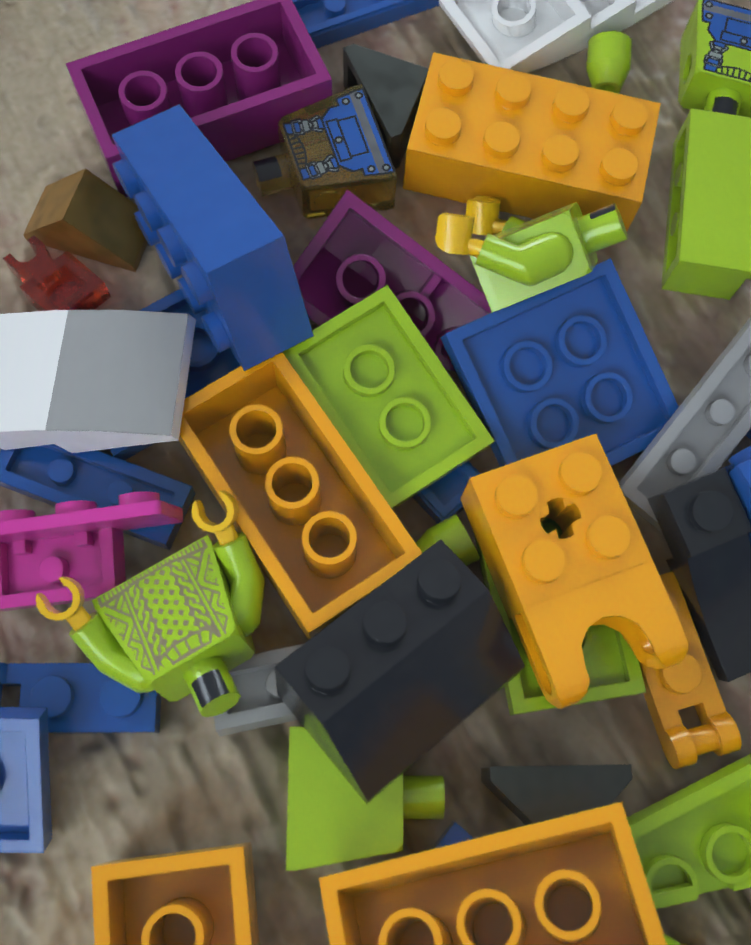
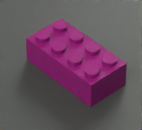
(225, 70)

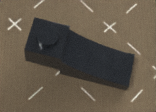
(712, 565)

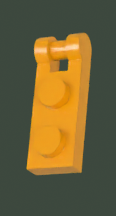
(687, 686)

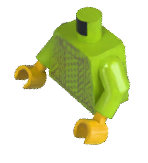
(530, 254)
(178, 620)

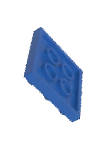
(564, 371)

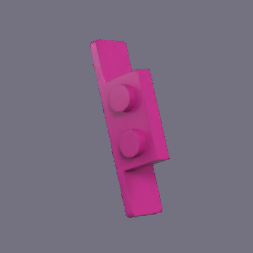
(74, 544)

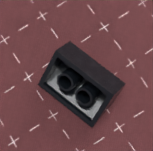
(400, 669)

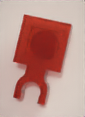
(57, 283)

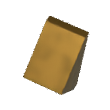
(88, 221)

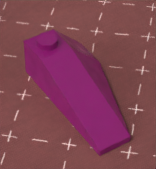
(364, 252)

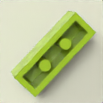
(709, 206)

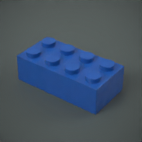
(213, 237)

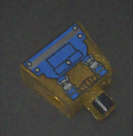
(328, 151)

